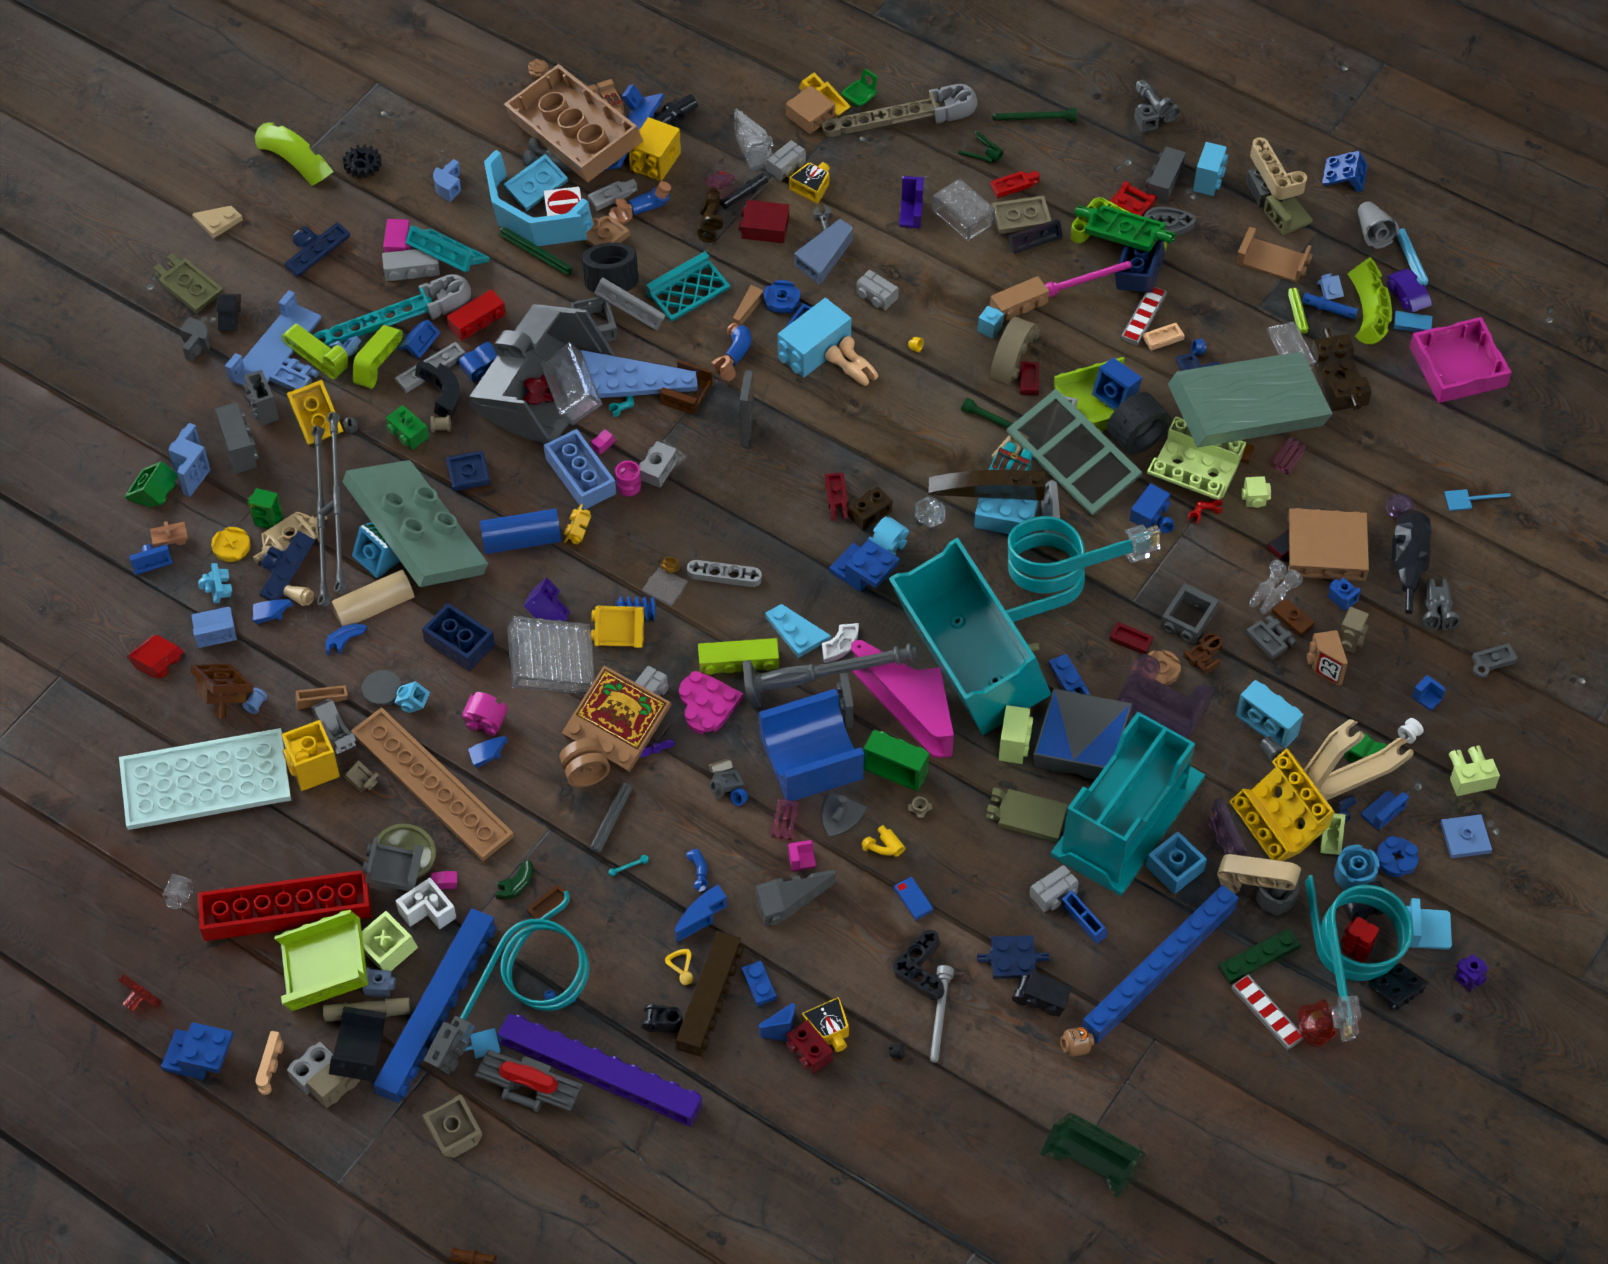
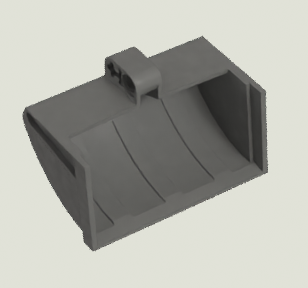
(519, 353)

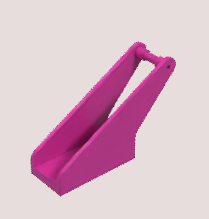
(913, 698)

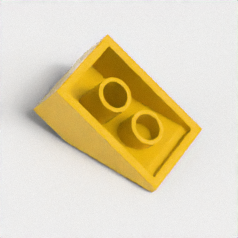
(311, 408)

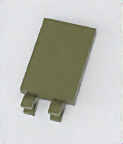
(188, 283)
(1027, 814)

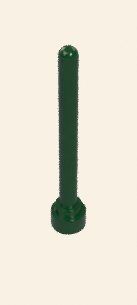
(1070, 114)
(970, 406)

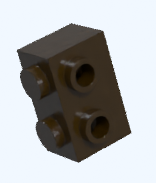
(870, 508)

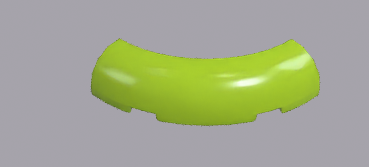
(294, 150)
(1374, 300)

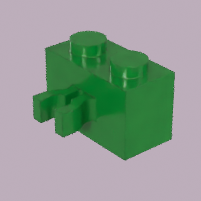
(407, 427)

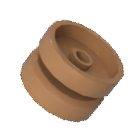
(584, 762)

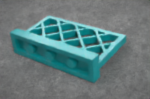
(444, 248)
(680, 274)

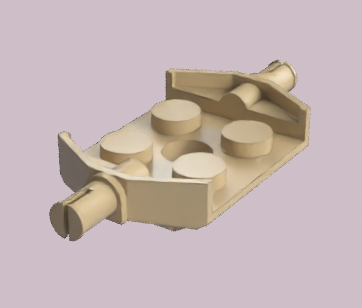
(276, 535)

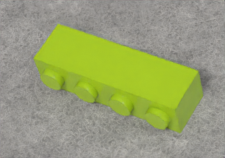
(729, 656)

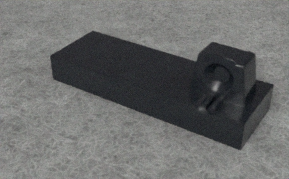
(1035, 236)

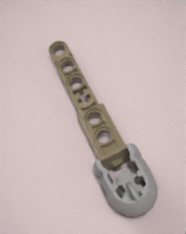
(958, 99)

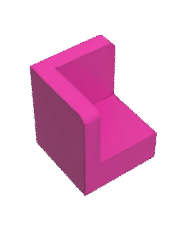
(801, 855)

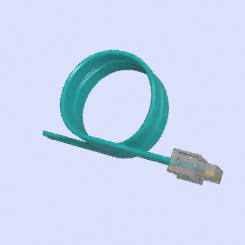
(1136, 548)
(1327, 945)

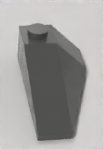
(781, 899)

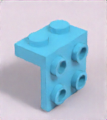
(1430, 927)

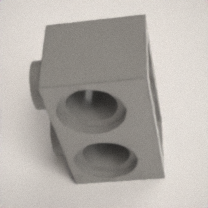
(308, 1064)

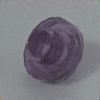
(1398, 504)

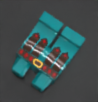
(1009, 460)

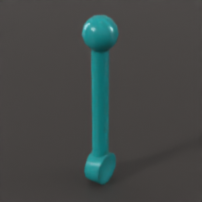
(643, 859)

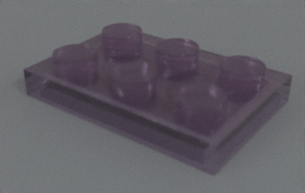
(1225, 829)

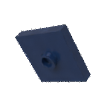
(468, 470)

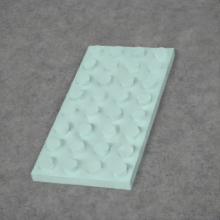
(204, 779)

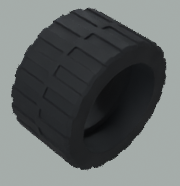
(613, 262)
(1138, 423)

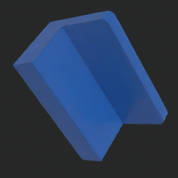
(419, 338)
(1385, 809)

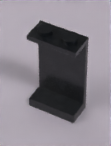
(357, 1043)

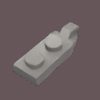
(609, 194)

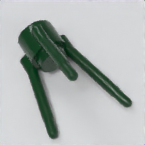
(993, 151)

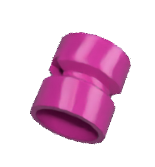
(628, 478)

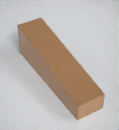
(749, 303)
(311, 697)

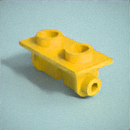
(574, 531)

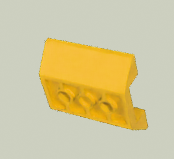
(1276, 819)

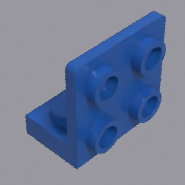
(1346, 167)

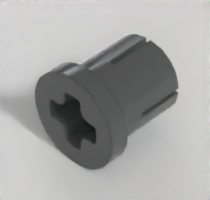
(1271, 748)

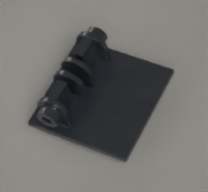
(1399, 986)

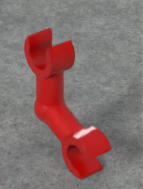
(1205, 505)

